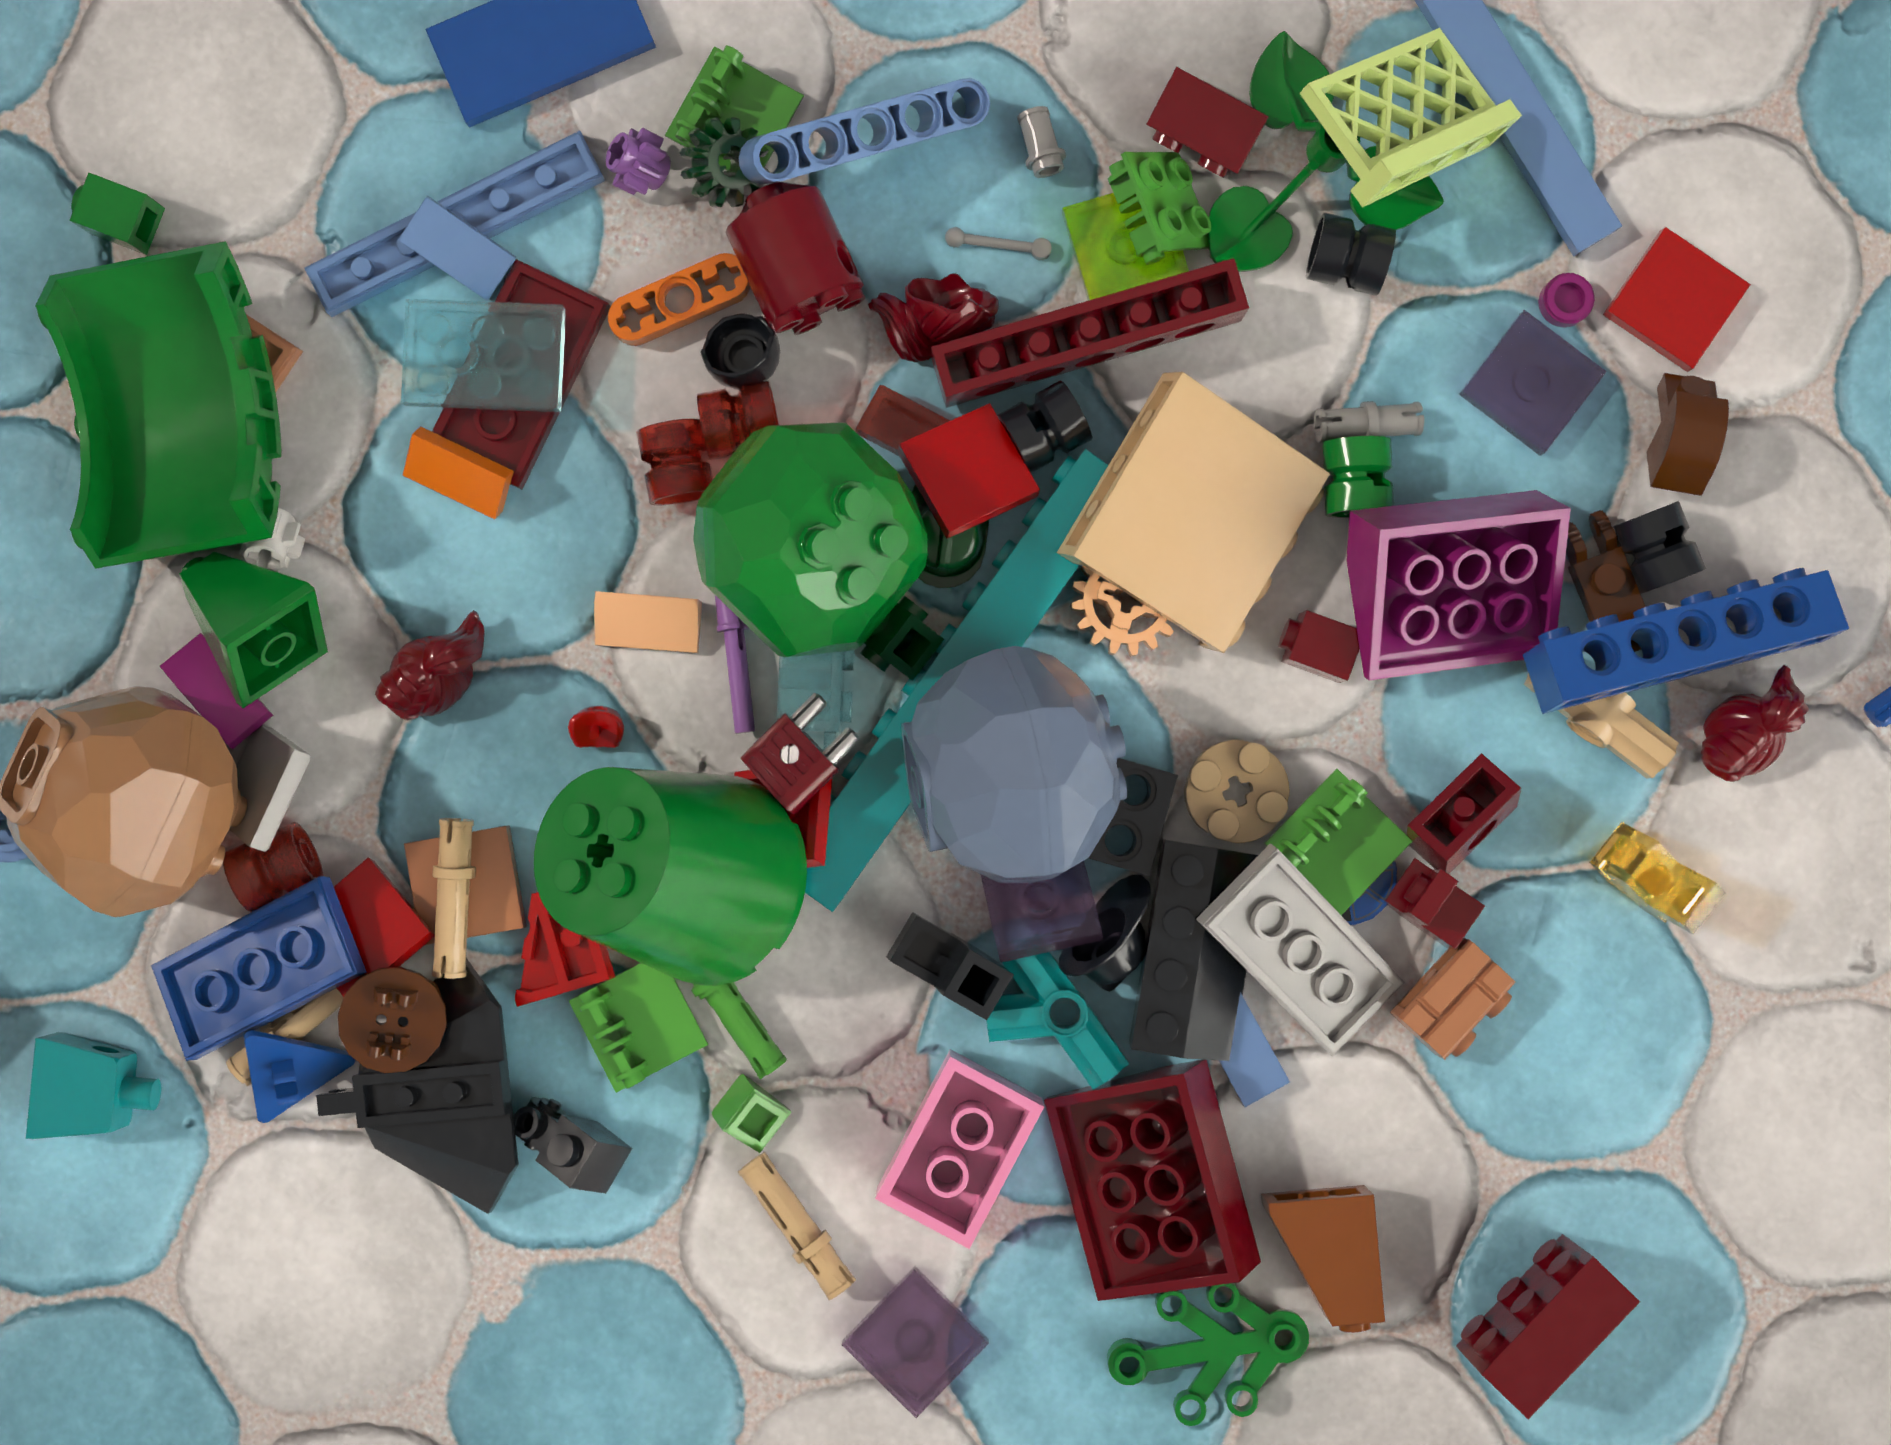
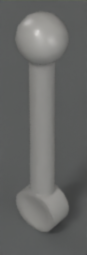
(1039, 248)

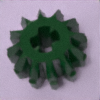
(704, 157)

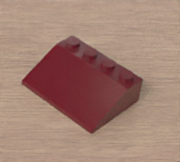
(1153, 1182)

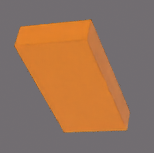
(457, 472)

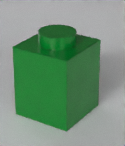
(116, 213)

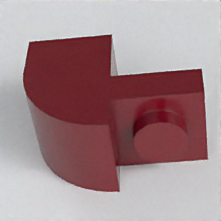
(1434, 904)

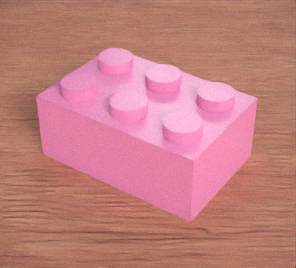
(959, 1149)

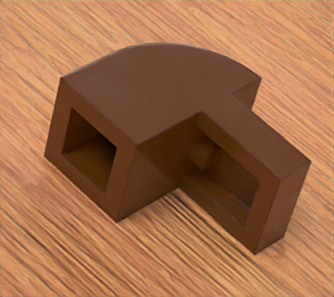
(1689, 434)

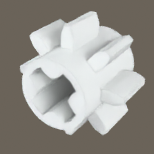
(276, 551)

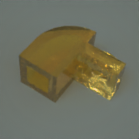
(1655, 880)

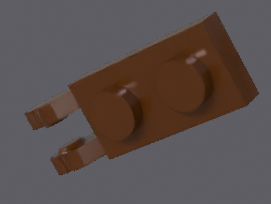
(1606, 579)

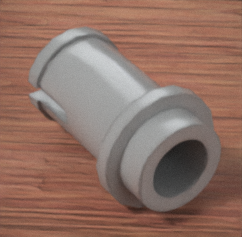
(1041, 143)

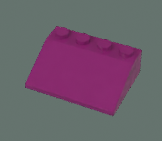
(1455, 581)

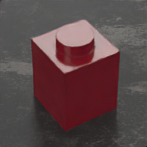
(1320, 646)

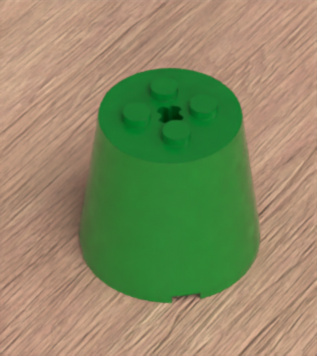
(673, 869)

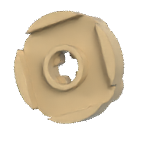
(1264, 803)

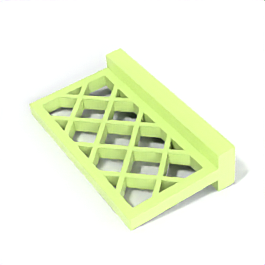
(1429, 144)

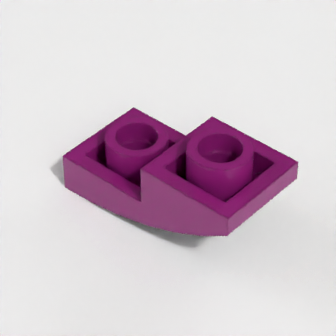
(204, 686)

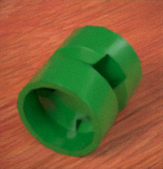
(1357, 474)

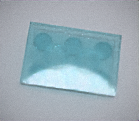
(483, 355)

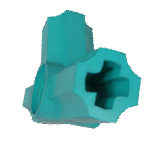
(1029, 1016)

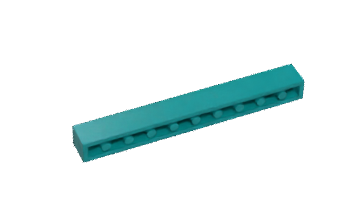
(997, 618)

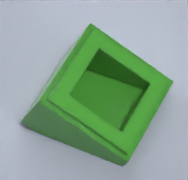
(750, 1113)

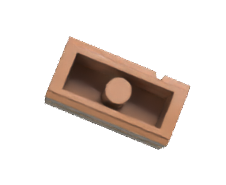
(1454, 999)

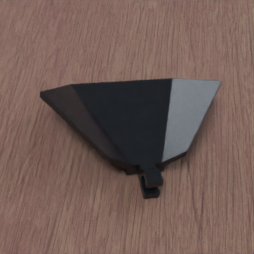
(451, 1112)

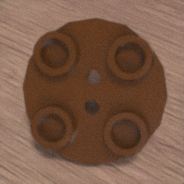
(396, 994)

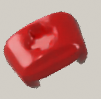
(596, 727)

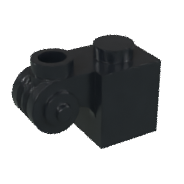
(571, 1147)

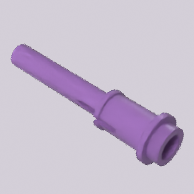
(737, 667)

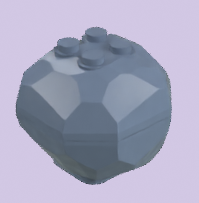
(1013, 766)

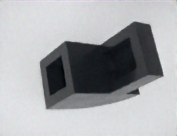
(950, 965)

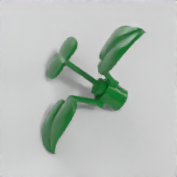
(1242, 218)

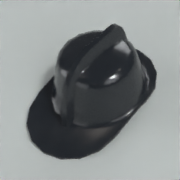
(1123, 940)

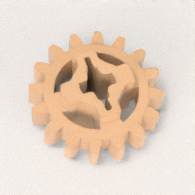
(1120, 622)

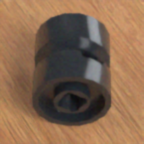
(1349, 253)
(1060, 416)
(1659, 547)

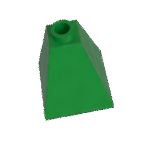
(254, 622)

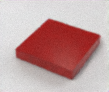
(1676, 299)
(968, 470)
(379, 919)

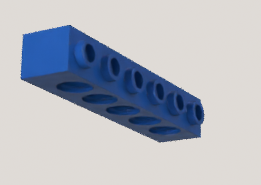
(1808, 615)

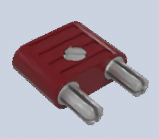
(792, 762)

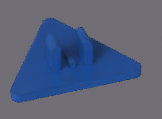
(288, 1070)

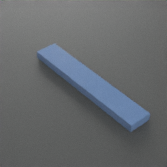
(1536, 137)
(487, 205)

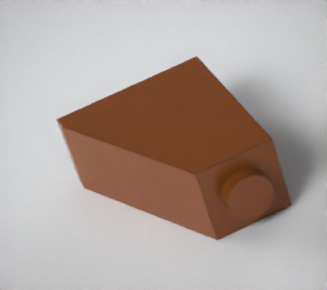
(1335, 1249)

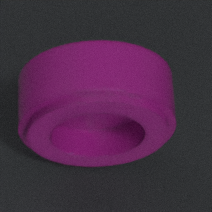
(1566, 300)

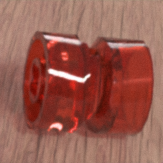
(731, 419)
(675, 461)
(261, 876)

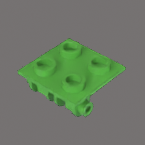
(736, 90)
(1169, 205)
(1340, 840)
(637, 1024)

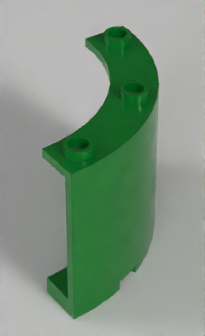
(166, 405)

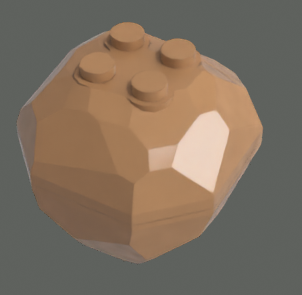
(122, 798)

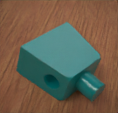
(84, 1087)

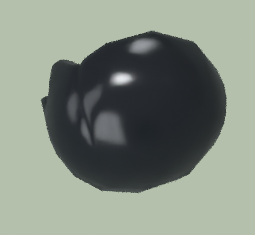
(741, 351)

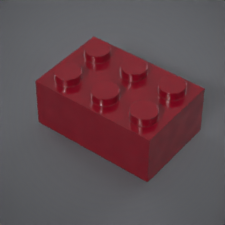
(1545, 1324)

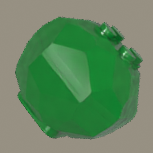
(809, 537)

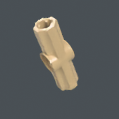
(1622, 730)

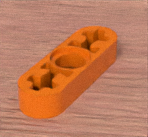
(650, 327)

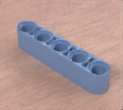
(888, 127)

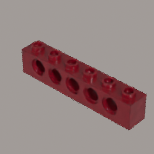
(1089, 333)

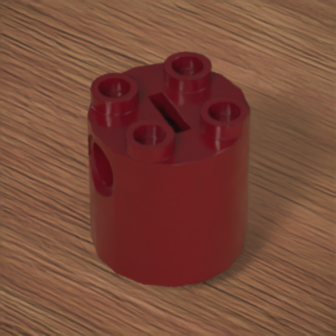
(794, 256)

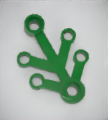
(1217, 1349)

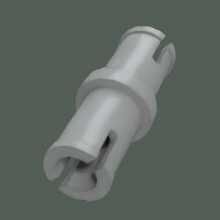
(1369, 421)

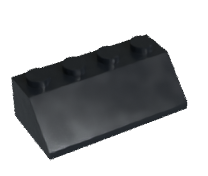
(1187, 977)

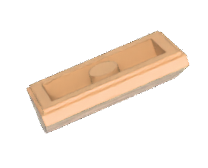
(647, 622)

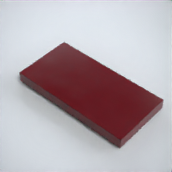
(518, 436)

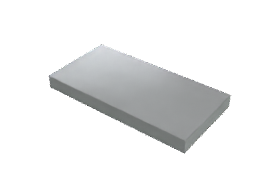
(1300, 949)

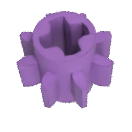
(638, 161)

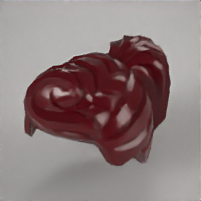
(934, 314)
(432, 671)
(1751, 730)

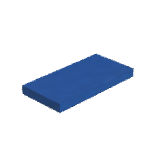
(529, 48)
(258, 968)

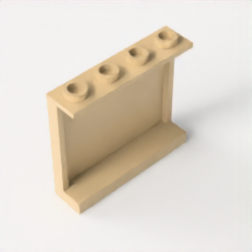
(1195, 511)

